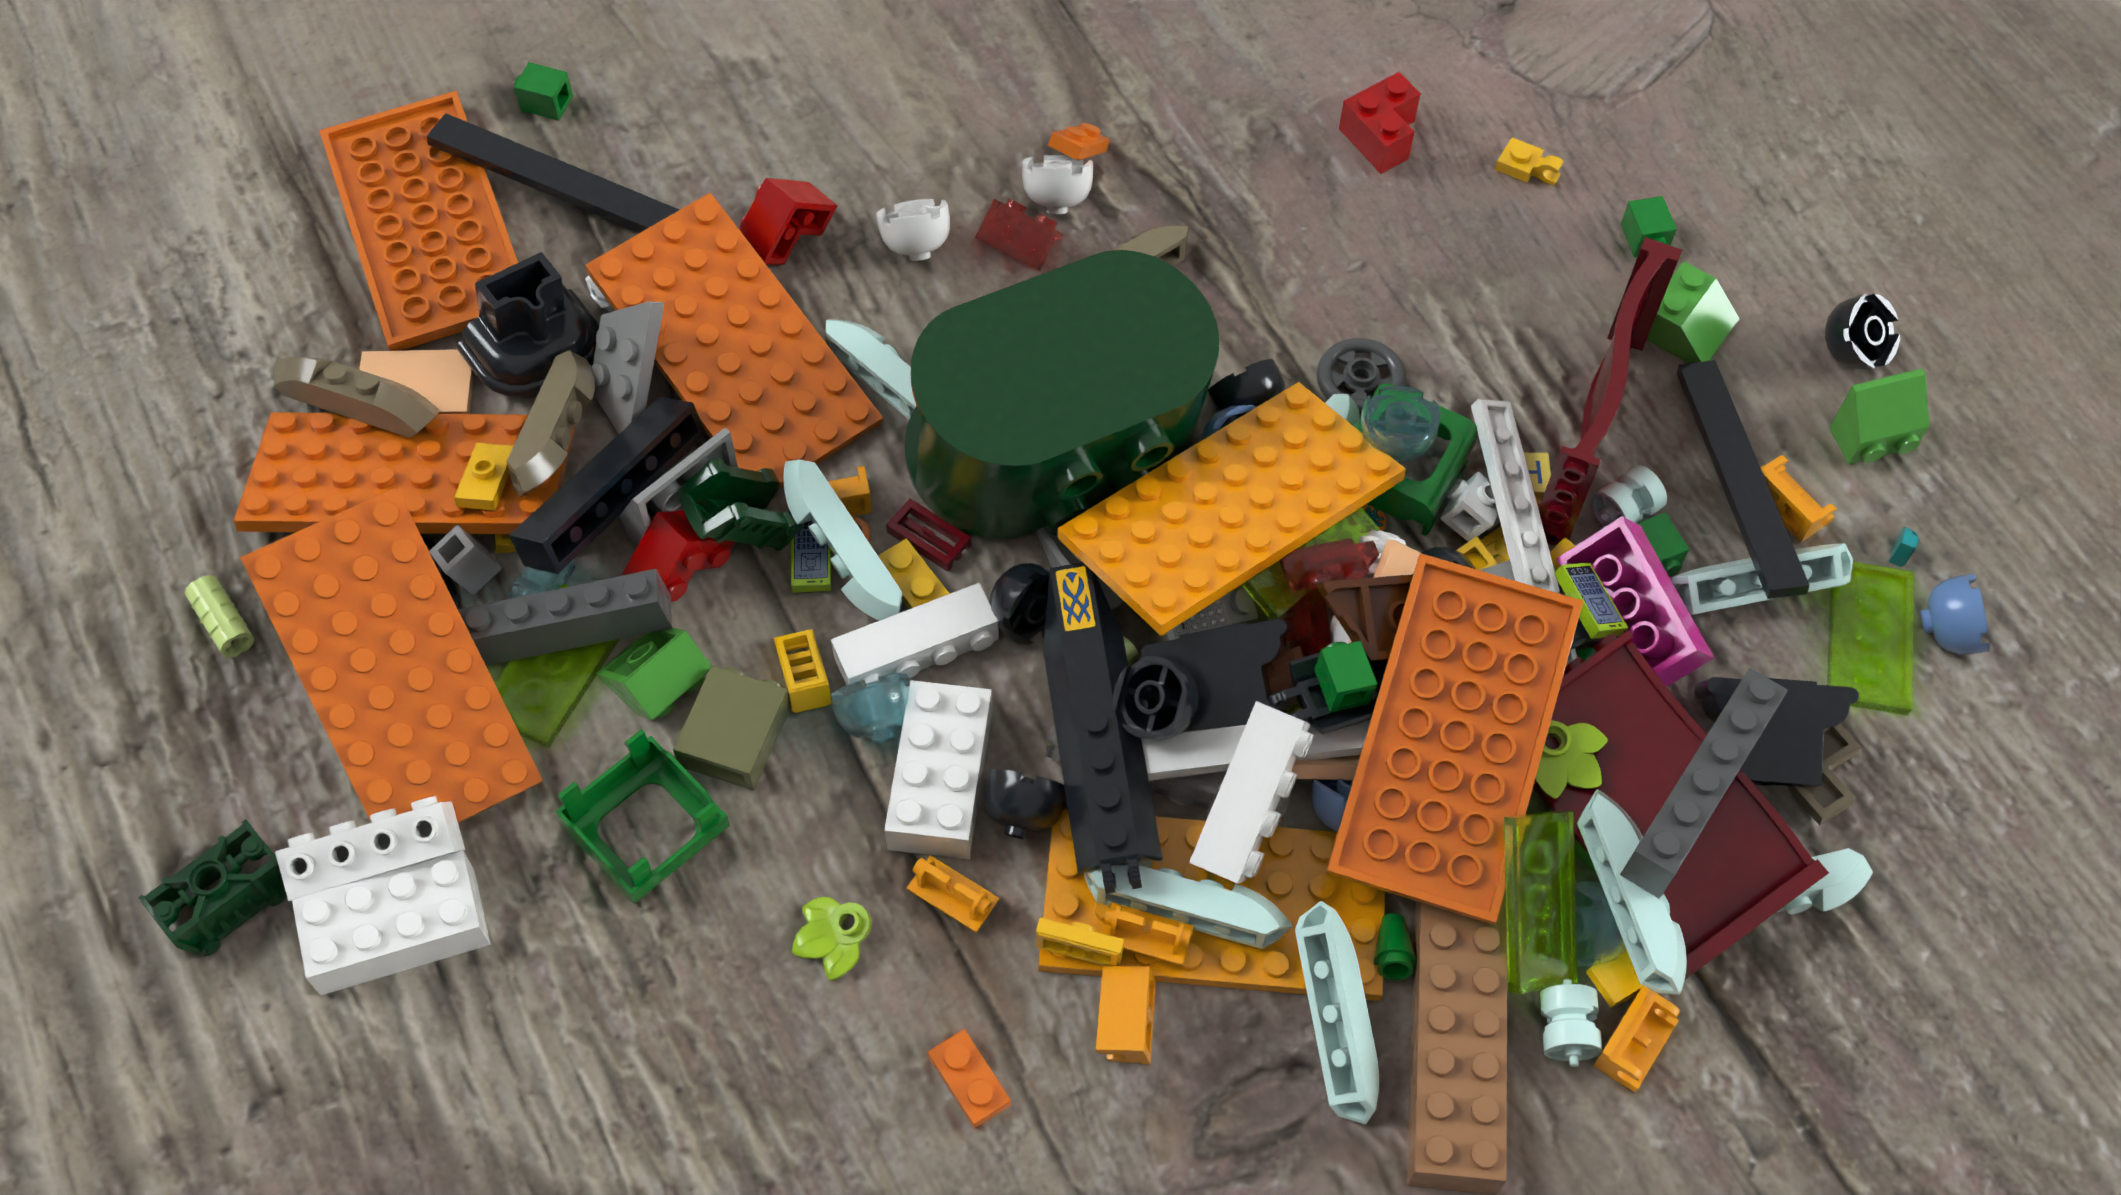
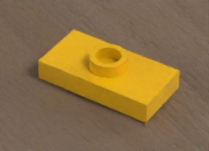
(484, 477)
(1079, 942)

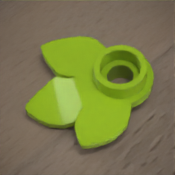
(1573, 759)
(826, 937)

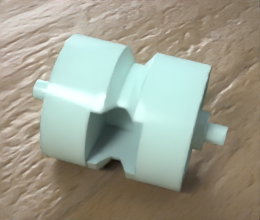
(1633, 495)
(1571, 1031)

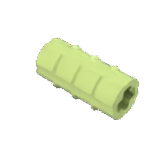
(219, 616)

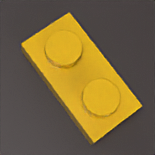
(912, 575)

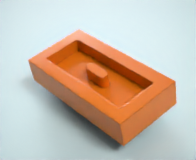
(1079, 141)
(969, 1078)

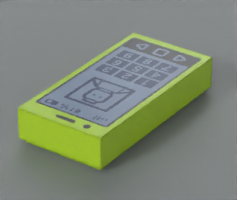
(810, 563)
(1598, 611)

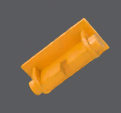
(952, 893)
(1148, 933)

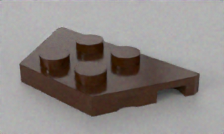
(1368, 610)

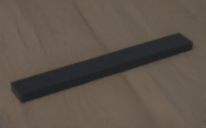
(547, 174)
(1743, 481)

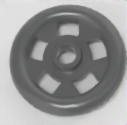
(1344, 353)

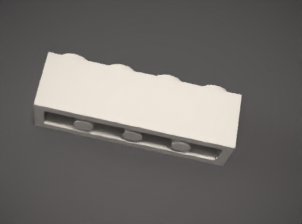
(918, 637)

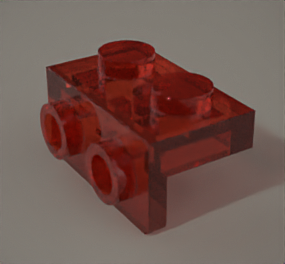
(1018, 234)
(1328, 562)
(1309, 623)

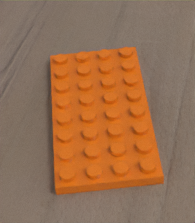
(417, 220)
(736, 340)
(329, 462)
(390, 662)
(1455, 737)

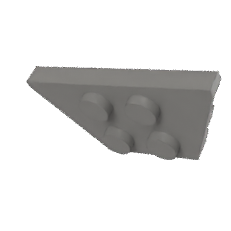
(626, 360)

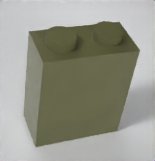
(732, 727)

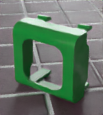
(1424, 498)
(642, 766)

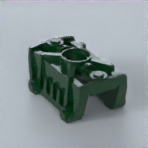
(734, 506)
(226, 905)

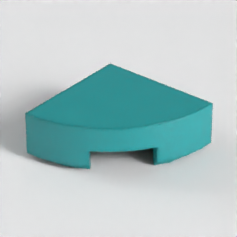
(1904, 546)

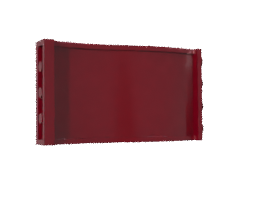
(1630, 329)
(1746, 855)

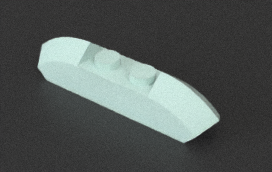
(872, 362)
(814, 500)
(1738, 582)
(1845, 879)
(1206, 904)
(1643, 920)
(1339, 1013)

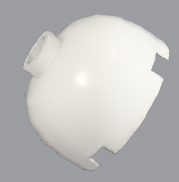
(1057, 182)
(915, 227)

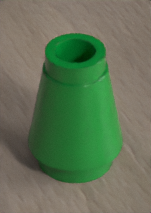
(1394, 949)

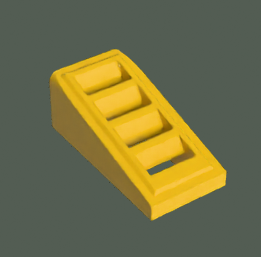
(807, 692)

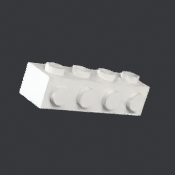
(370, 849)

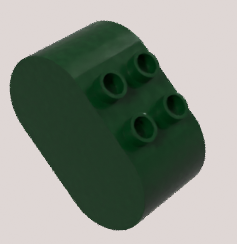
(1057, 392)

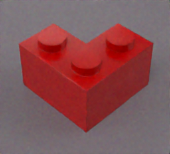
(1380, 121)
(782, 214)
(676, 552)

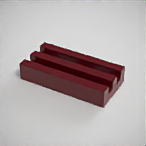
(944, 561)

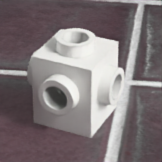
(1471, 507)

